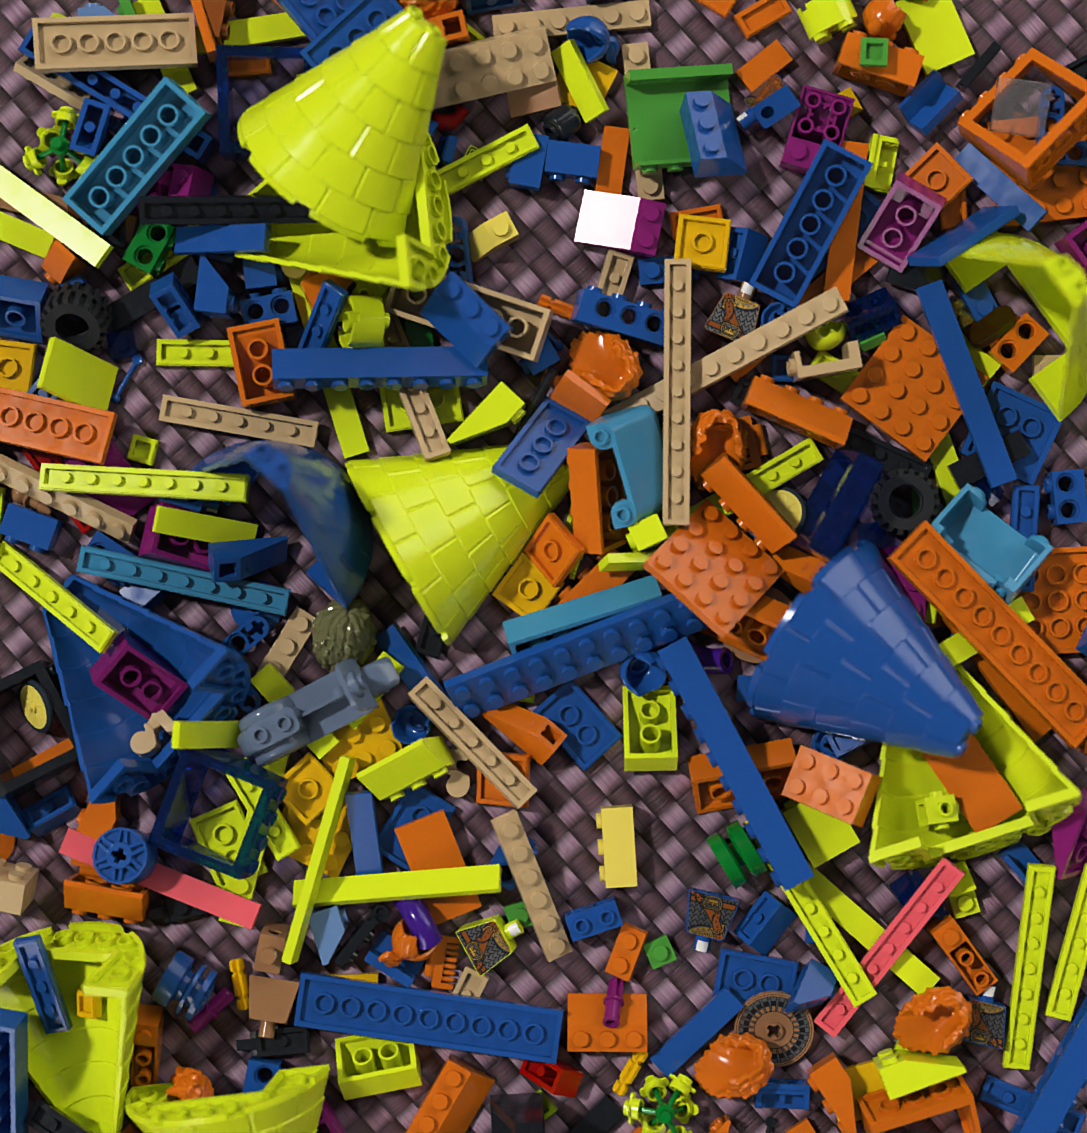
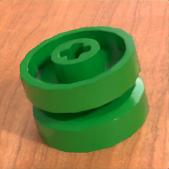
(736, 854)

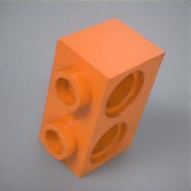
(1020, 347)

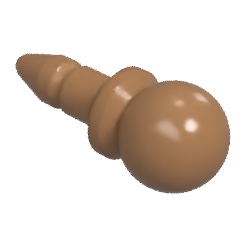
(28, 502)

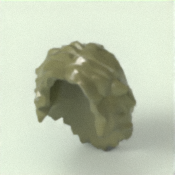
(343, 634)

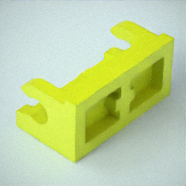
(883, 154)

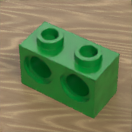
(144, 242)

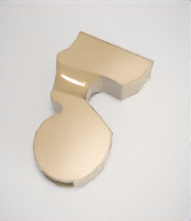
(147, 742)
(460, 780)

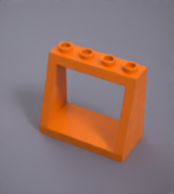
(1034, 165)
(883, 1114)

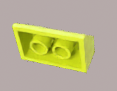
(407, 768)
(375, 1066)

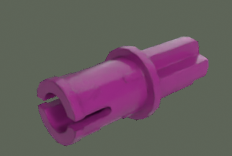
(613, 1002)
(211, 1009)

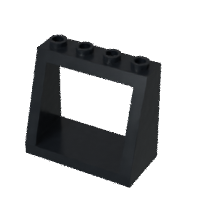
(14, 787)
(517, 1113)

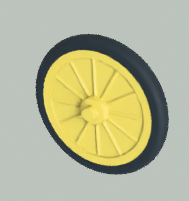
(790, 505)
(36, 706)

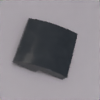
(916, 276)

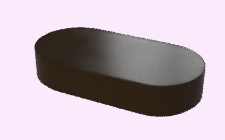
(991, 327)

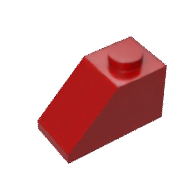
(556, 1078)

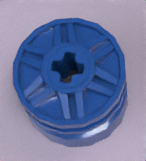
(140, 858)
(184, 986)

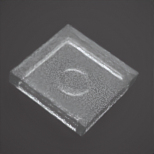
(1020, 107)

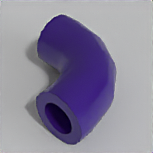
(712, 659)
(419, 922)

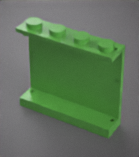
(654, 111)

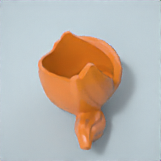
(882, 19)
(404, 947)

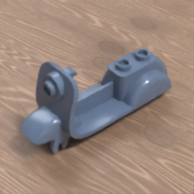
(315, 710)

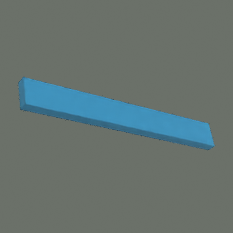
(182, 580)

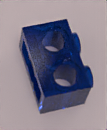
(871, 315)

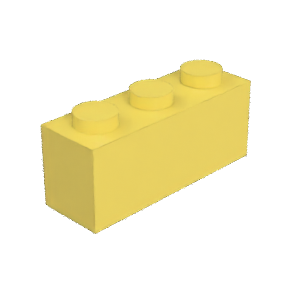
(617, 846)

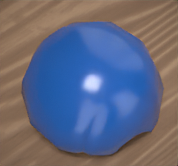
(410, 724)

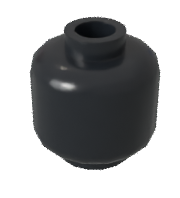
(562, 123)

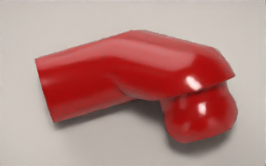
(450, 122)

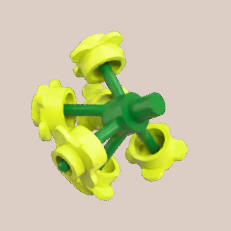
(54, 141)
(655, 1119)

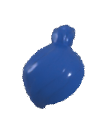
(593, 39)
(641, 673)

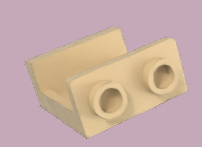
(850, 363)

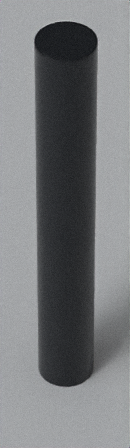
(539, 396)

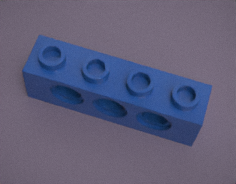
(586, 313)

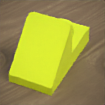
(963, 897)

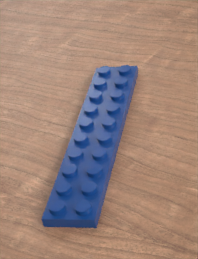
(572, 655)
(428, 1017)

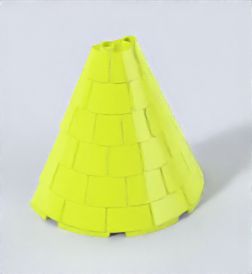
(353, 129)
(414, 263)
(1059, 293)
(451, 525)
(908, 777)
(87, 1067)
(285, 1105)

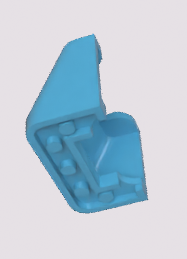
(639, 454)
(989, 544)

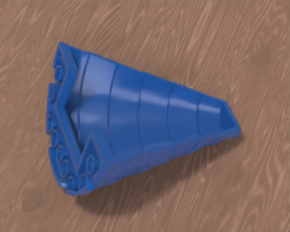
(322, 503)
(863, 664)
(105, 725)

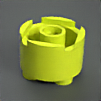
(827, 17)
(363, 322)

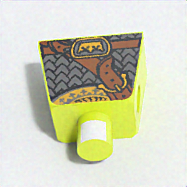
(489, 941)

